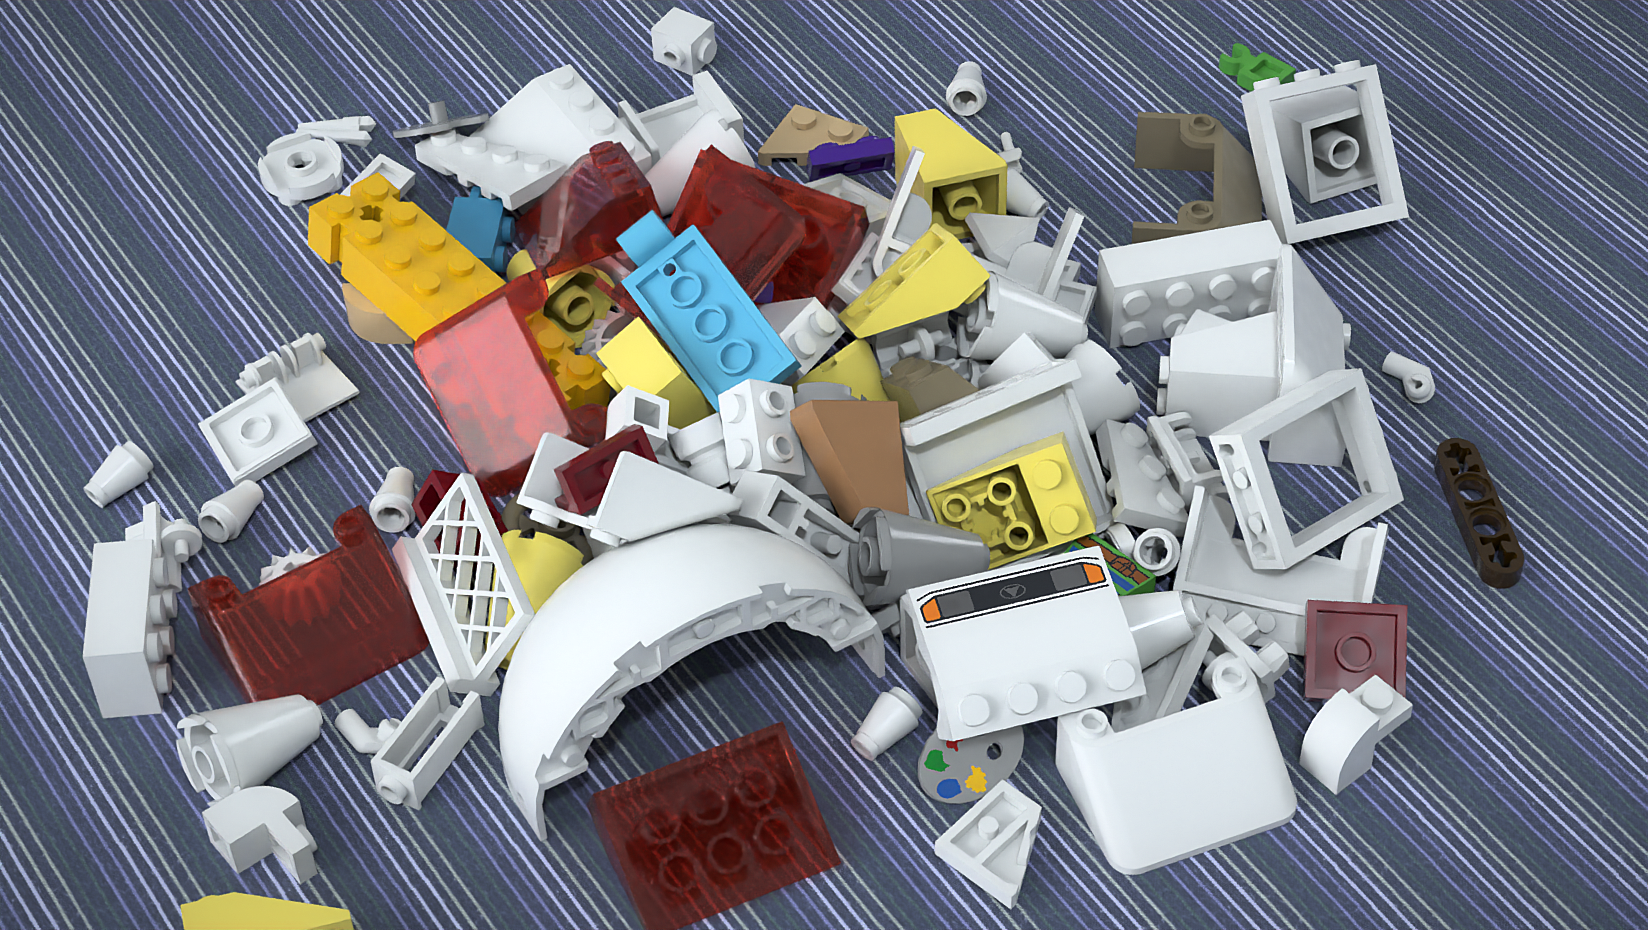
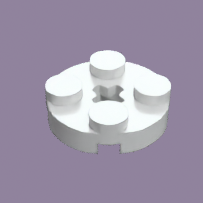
(320, 173)

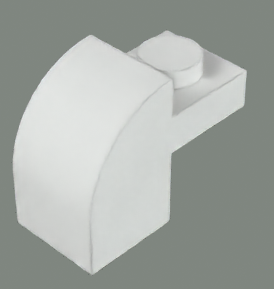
(1018, 358)
(651, 412)
(1345, 732)
(258, 823)

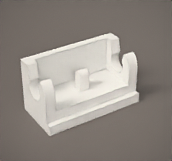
(1183, 457)

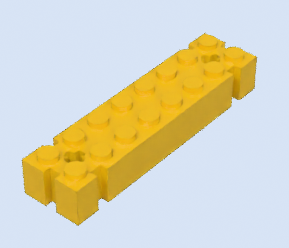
(427, 275)

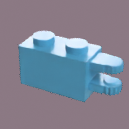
(483, 228)

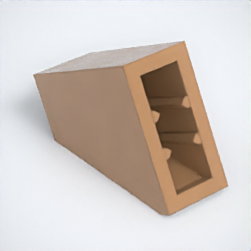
(855, 453)

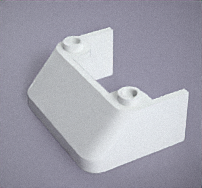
(910, 216)

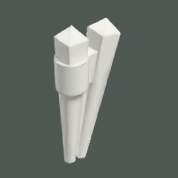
(346, 130)

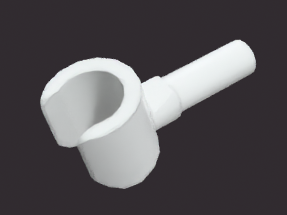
(1010, 154)

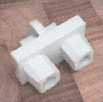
(911, 339)
(171, 539)
(1232, 640)

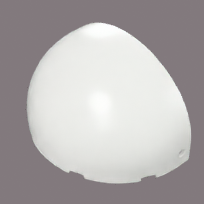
(637, 616)

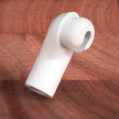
(360, 735)

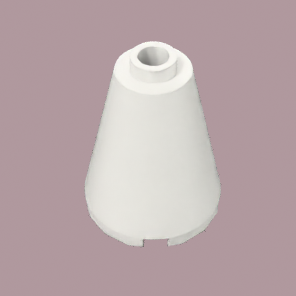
(673, 169)
(1007, 312)
(1099, 388)
(1160, 622)
(245, 743)

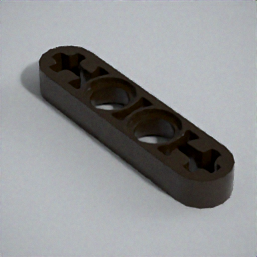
(1481, 511)

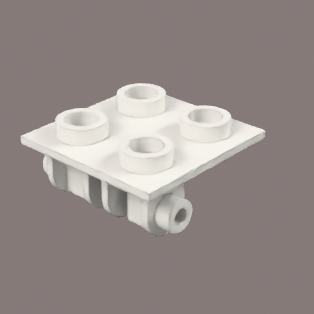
(304, 373)

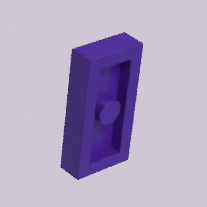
(862, 157)

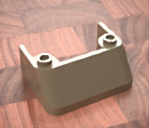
(1198, 144)

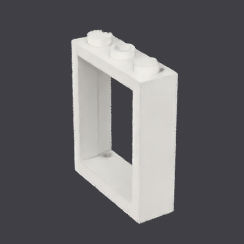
(1270, 163)
(1252, 487)

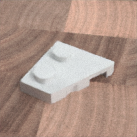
(994, 842)

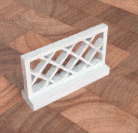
(443, 599)

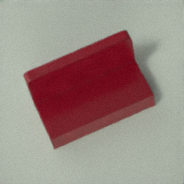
(589, 473)

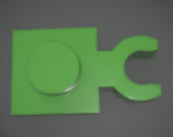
(1254, 69)

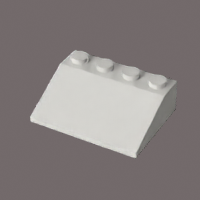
(561, 120)

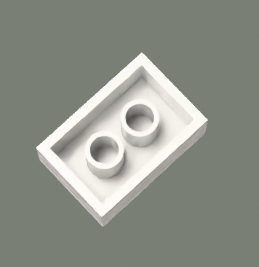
(129, 628)

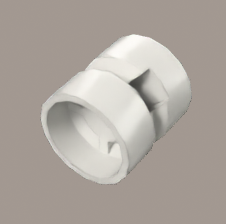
(705, 450)

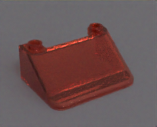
(750, 236)
(499, 386)
(316, 624)

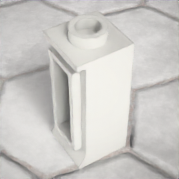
(413, 735)

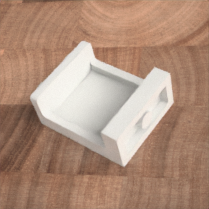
(664, 125)

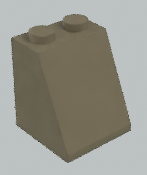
(924, 386)

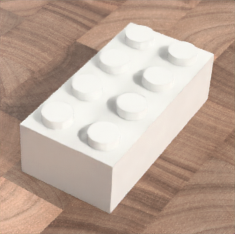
(1161, 282)

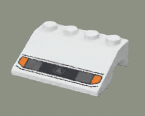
(1025, 643)

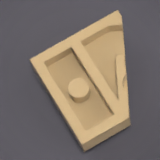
(805, 130)

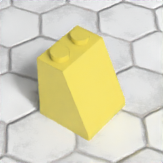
(955, 173)

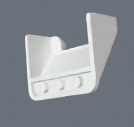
(1308, 345)
(637, 501)
(1223, 580)
(1179, 778)

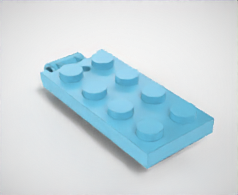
(702, 309)

